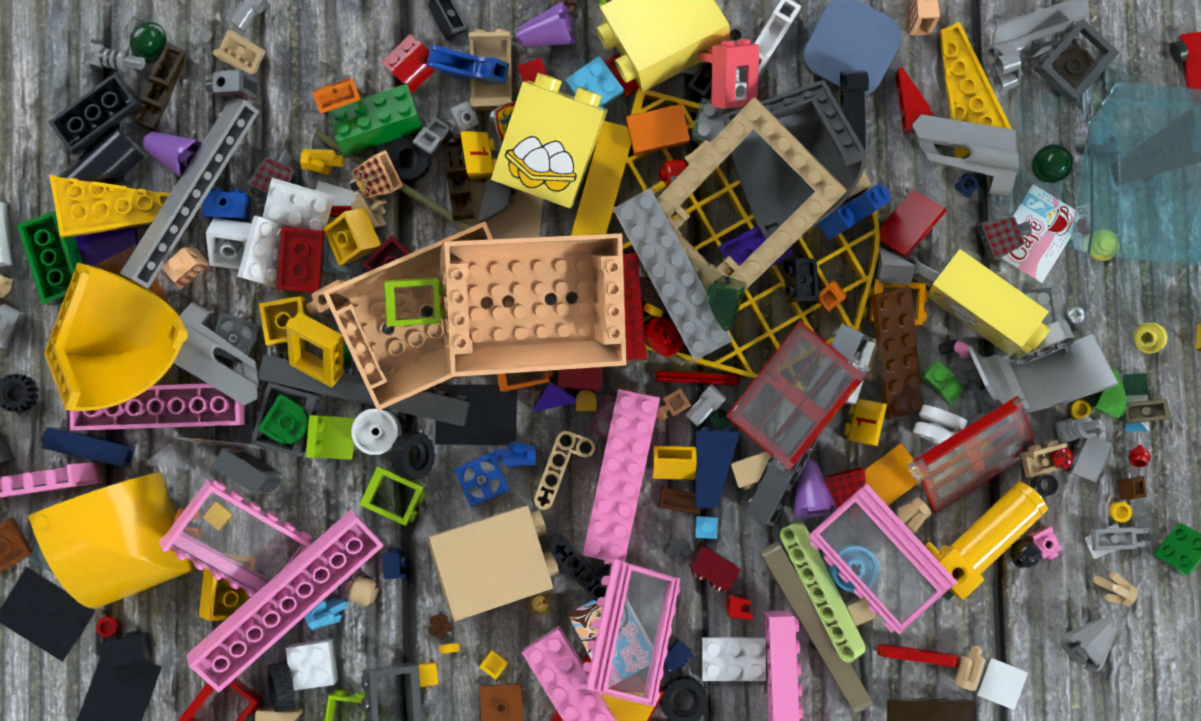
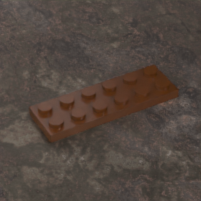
(897, 352)

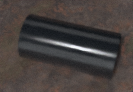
(95, 113)
(105, 160)

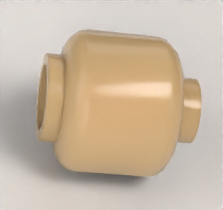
(362, 591)

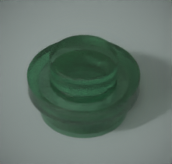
(719, 418)

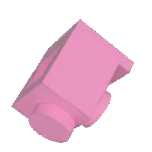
(1040, 537)

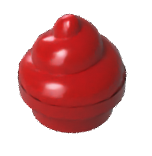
(1139, 456)

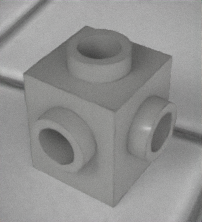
(461, 118)

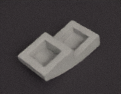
(432, 135)

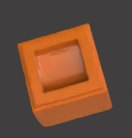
(831, 296)

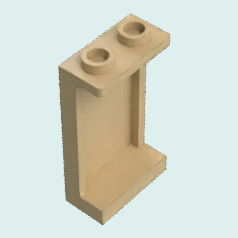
(497, 45)

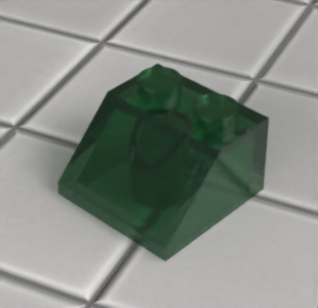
(725, 300)

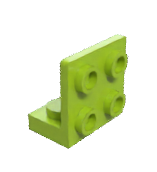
(330, 437)

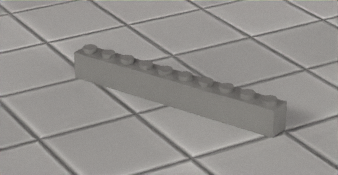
(190, 192)

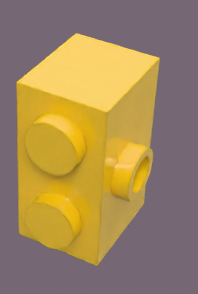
(674, 462)

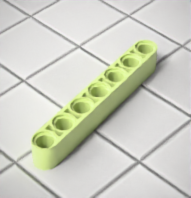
(822, 592)

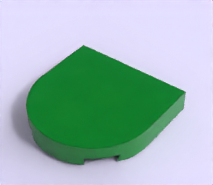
(285, 421)

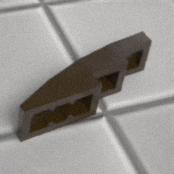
(161, 86)
(457, 179)
(929, 709)

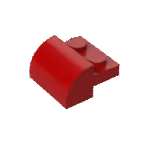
(409, 63)

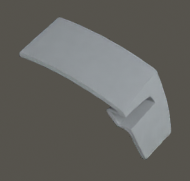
(1050, 374)

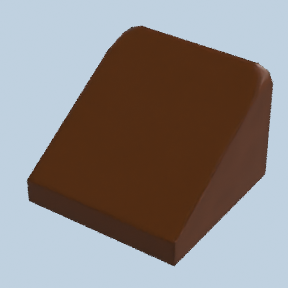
(1132, 488)

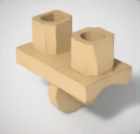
(373, 208)

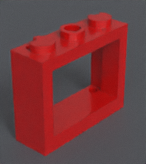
(208, 690)

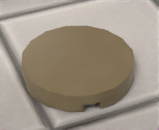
(1072, 63)

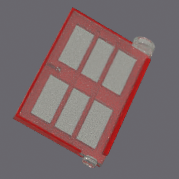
(796, 395)
(973, 455)

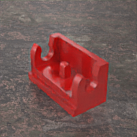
(736, 607)

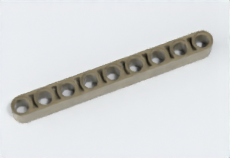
(807, 615)

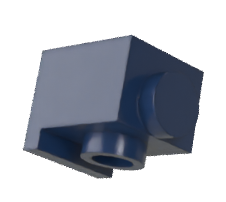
(394, 564)
(677, 656)

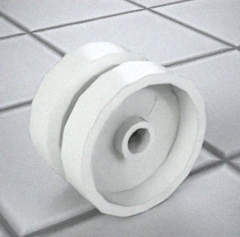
(940, 424)
(364, 427)

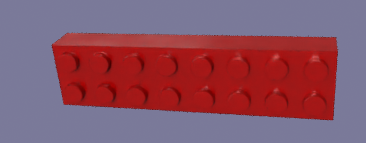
(633, 310)

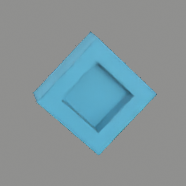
(706, 527)

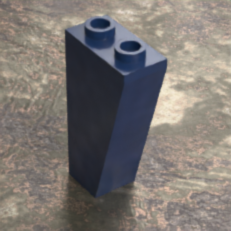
(87, 446)
(713, 457)

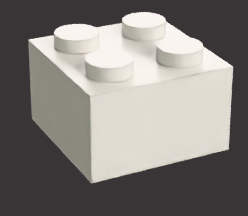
(312, 664)

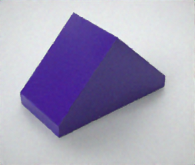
(553, 398)

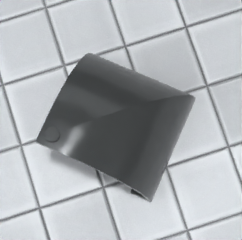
(821, 127)

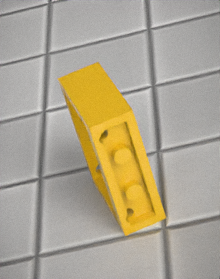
(305, 328)

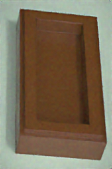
(677, 500)

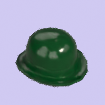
(148, 40)
(1052, 163)

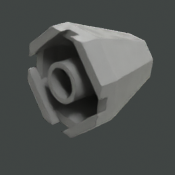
(1090, 643)

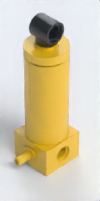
(993, 533)

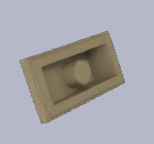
(1147, 411)

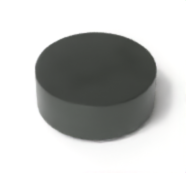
(1178, 51)

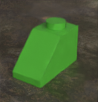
(942, 381)
(1110, 401)

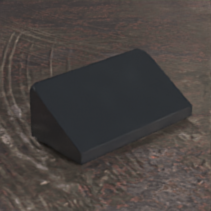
(448, 18)

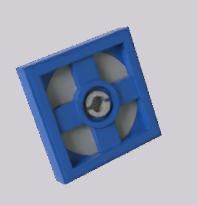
(481, 479)

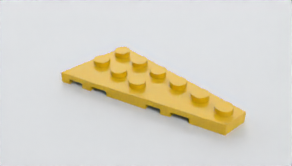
(967, 86)
(101, 207)

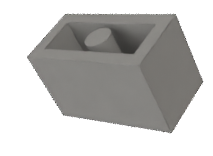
(1089, 458)

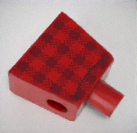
(845, 484)

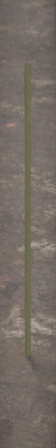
(438, 209)

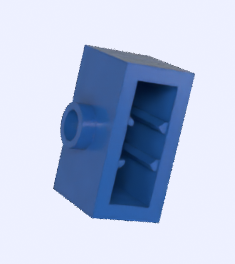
(227, 205)

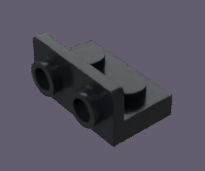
(801, 280)

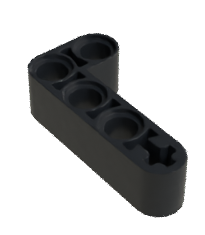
(852, 100)
(579, 566)

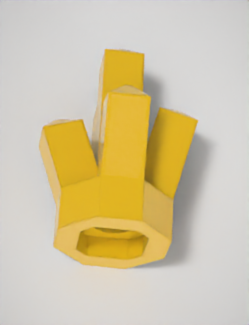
(320, 160)

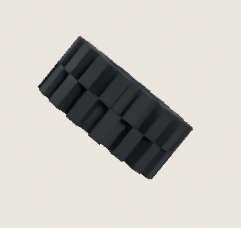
(28, 397)

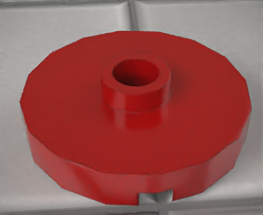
(663, 337)

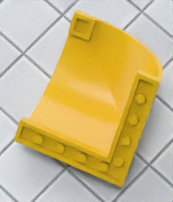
(110, 340)
(109, 541)

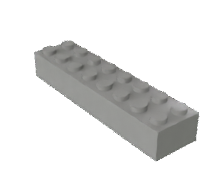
(671, 273)

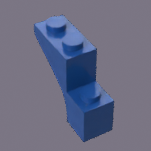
(466, 66)
(855, 210)

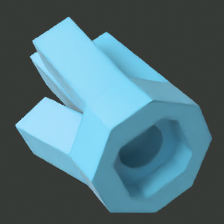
(325, 613)

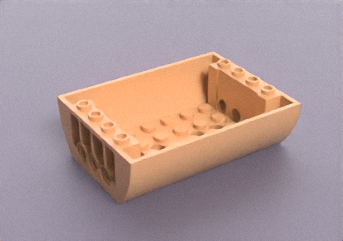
(531, 332)

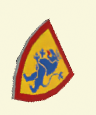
(501, 118)

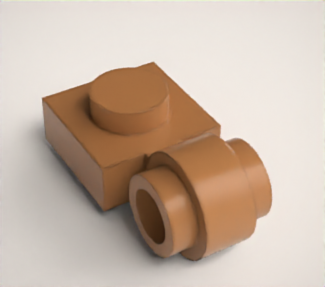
(675, 403)

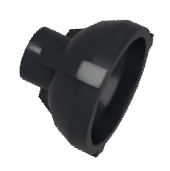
(1027, 551)

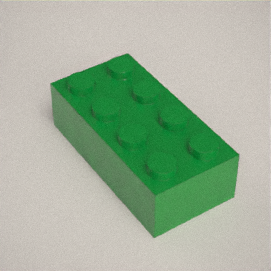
(375, 120)
(49, 257)

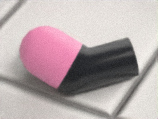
(956, 346)

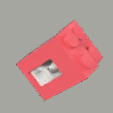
(733, 72)

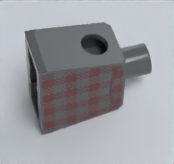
(233, 84)
(273, 169)
(1002, 236)

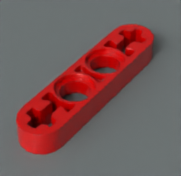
(918, 655)

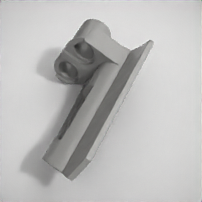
(1013, 40)
(991, 148)
(198, 358)

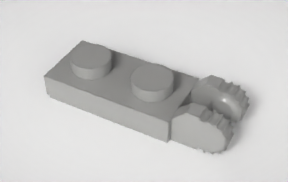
(1118, 538)

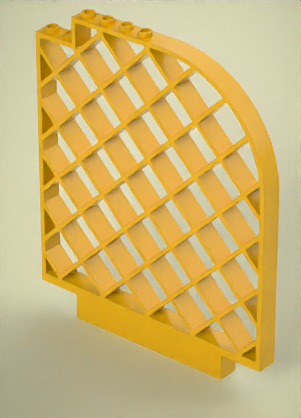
(601, 195)

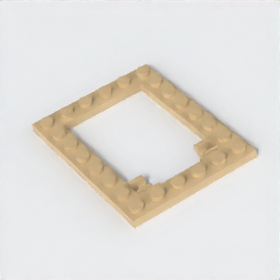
(826, 187)

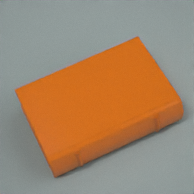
(657, 129)

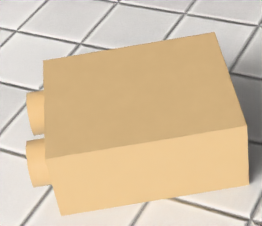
(492, 561)

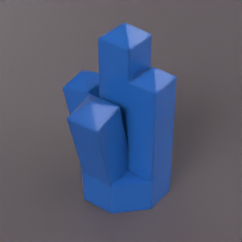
(516, 454)

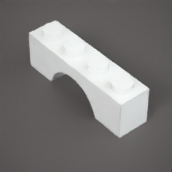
(775, 30)

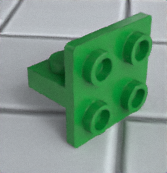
(1181, 549)

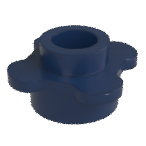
(971, 181)

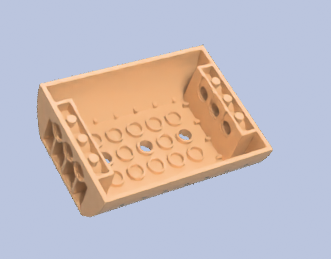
(412, 355)

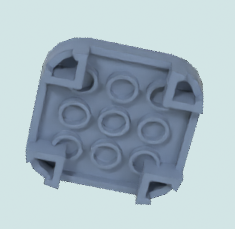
(851, 39)

